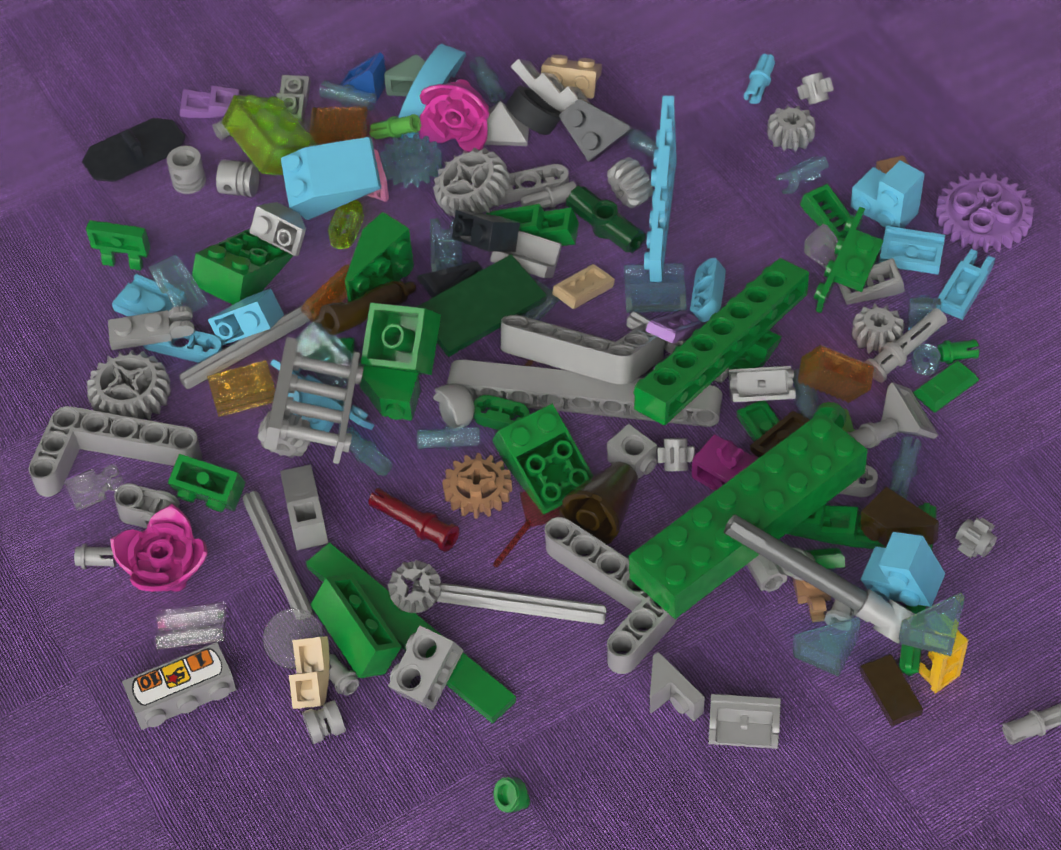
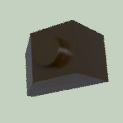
(893, 513)

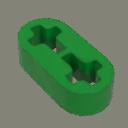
(501, 411)

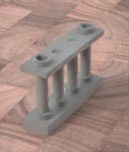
(285, 405)

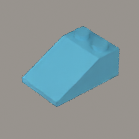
(329, 175)

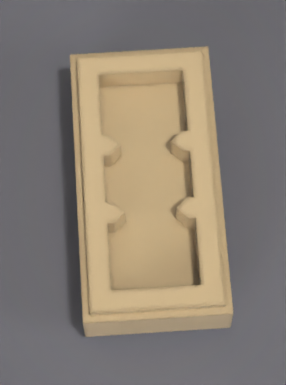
(583, 286)

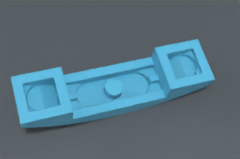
(436, 70)

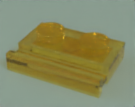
(242, 388)

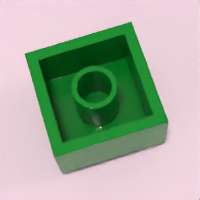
(401, 338)

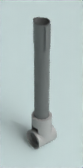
(866, 604)

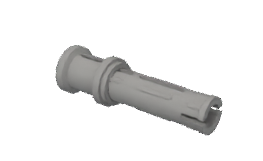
(896, 352)

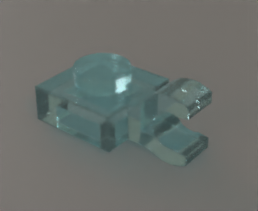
(806, 170)

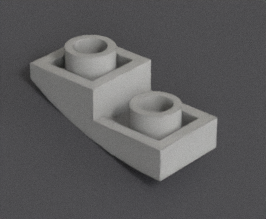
(295, 94)

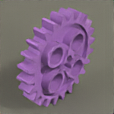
(984, 212)

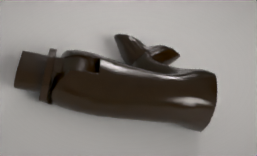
(345, 316)

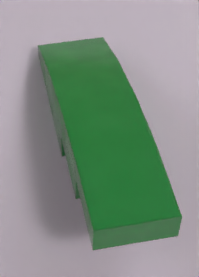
(836, 526)

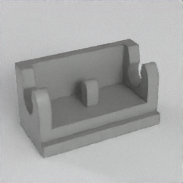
(761, 384)
(744, 721)

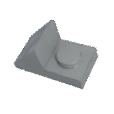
(671, 684)

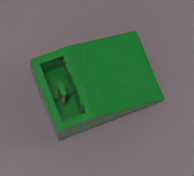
(380, 256)
(238, 266)
(542, 457)

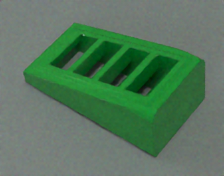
(825, 194)

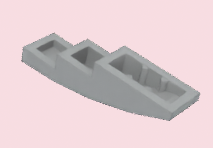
(547, 86)

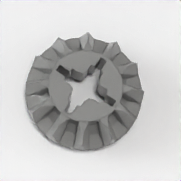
(416, 601)

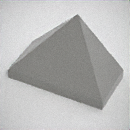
(505, 128)
(906, 411)

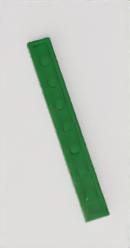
(467, 679)

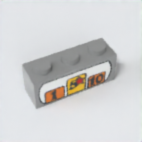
(179, 686)

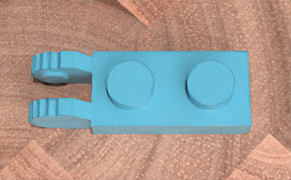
(965, 285)

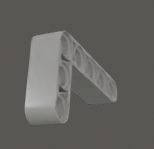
(580, 352)
(105, 433)
(617, 585)

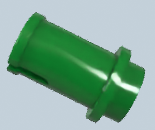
(957, 350)

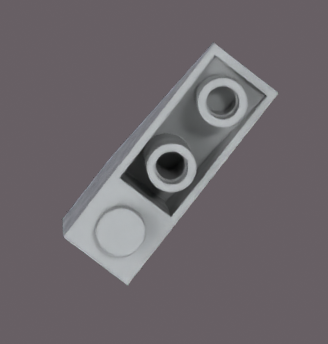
(304, 507)

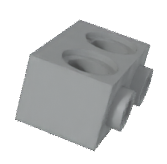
(433, 670)

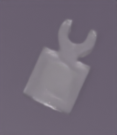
(90, 488)

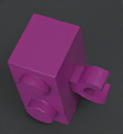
(719, 462)

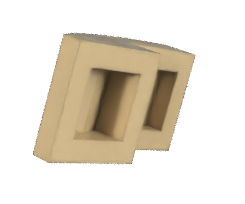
(312, 672)

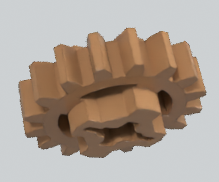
(477, 485)

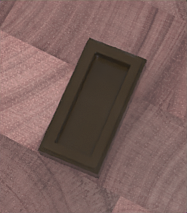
(891, 690)

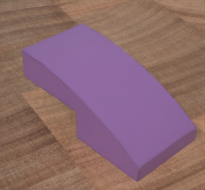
(206, 105)

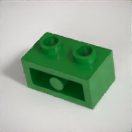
(206, 482)

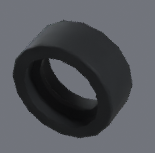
(533, 110)

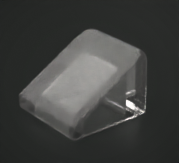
(821, 245)

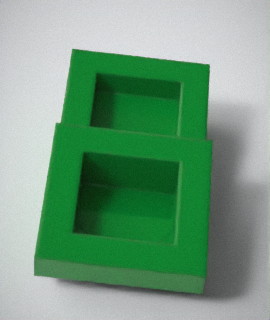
(759, 352)

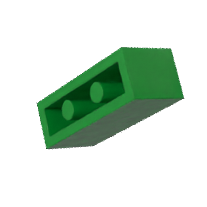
(355, 625)

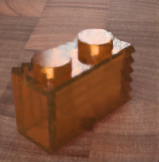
(339, 124)
(835, 373)

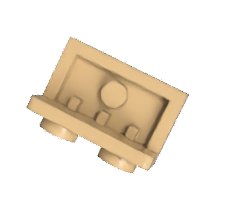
(574, 73)

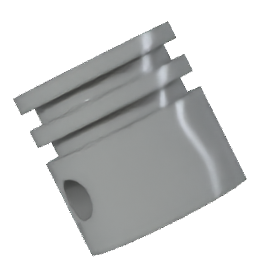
(186, 169)
(237, 178)

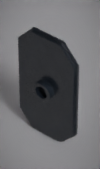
(132, 149)

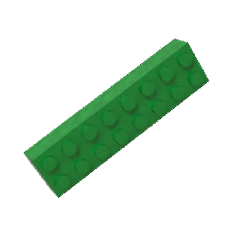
(771, 493)

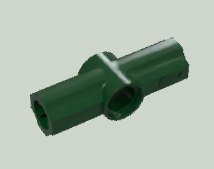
(605, 219)

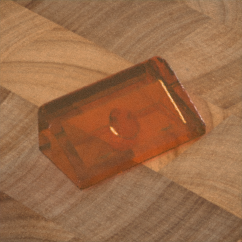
(330, 292)

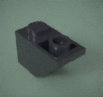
(485, 231)

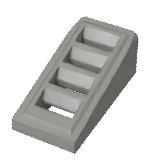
(883, 289)

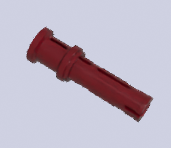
(425, 524)

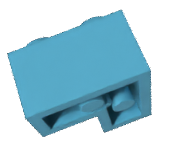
(889, 197)
(904, 571)

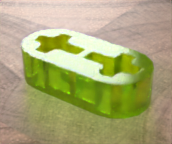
(351, 225)

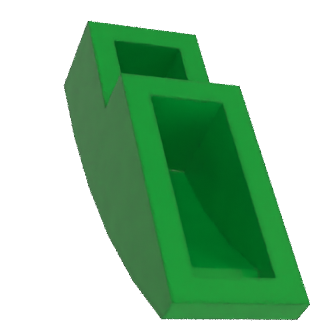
(554, 225)

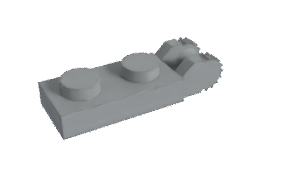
(150, 328)

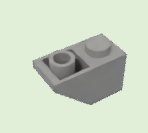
(279, 227)

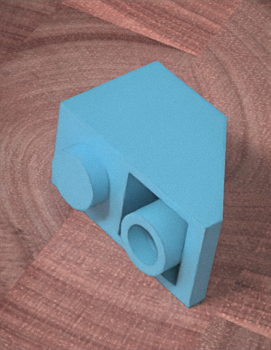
(247, 317)

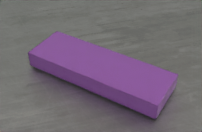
(674, 326)

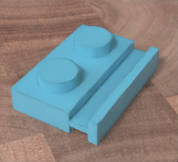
(913, 249)
(141, 298)

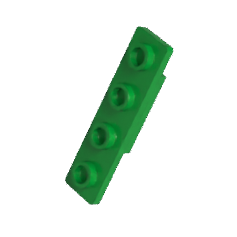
(854, 260)

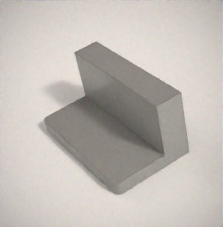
(534, 254)

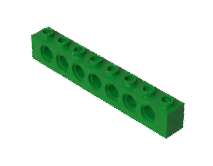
(720, 341)

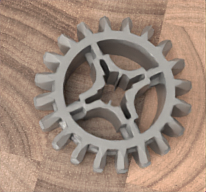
(478, 167)
(129, 386)

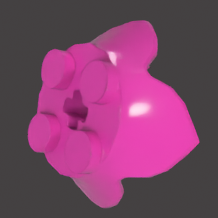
(454, 113)
(144, 551)

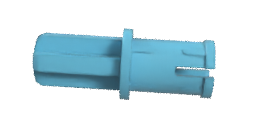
(760, 78)

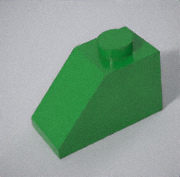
(391, 391)

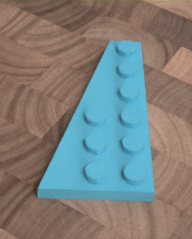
(663, 180)

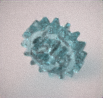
(411, 160)

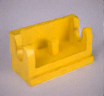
(945, 667)

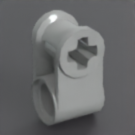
(145, 503)

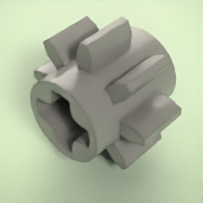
(815, 88)
(675, 454)
(976, 537)

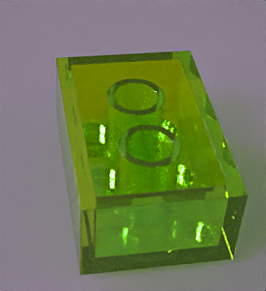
(265, 131)

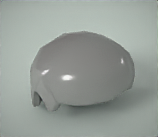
(455, 405)

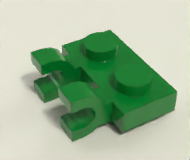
(119, 239)

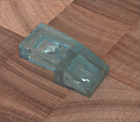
(178, 283)

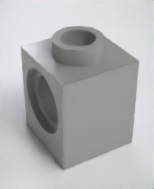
(630, 442)

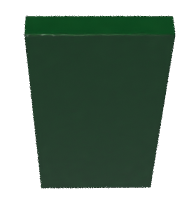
(481, 301)

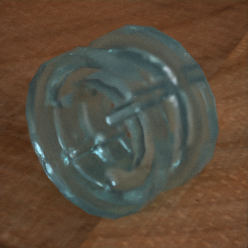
(922, 367)

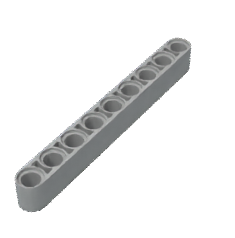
(571, 391)

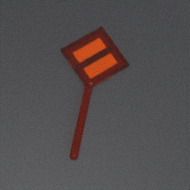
(533, 518)

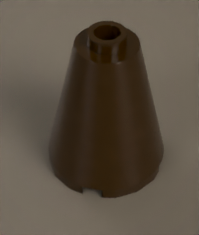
(601, 501)

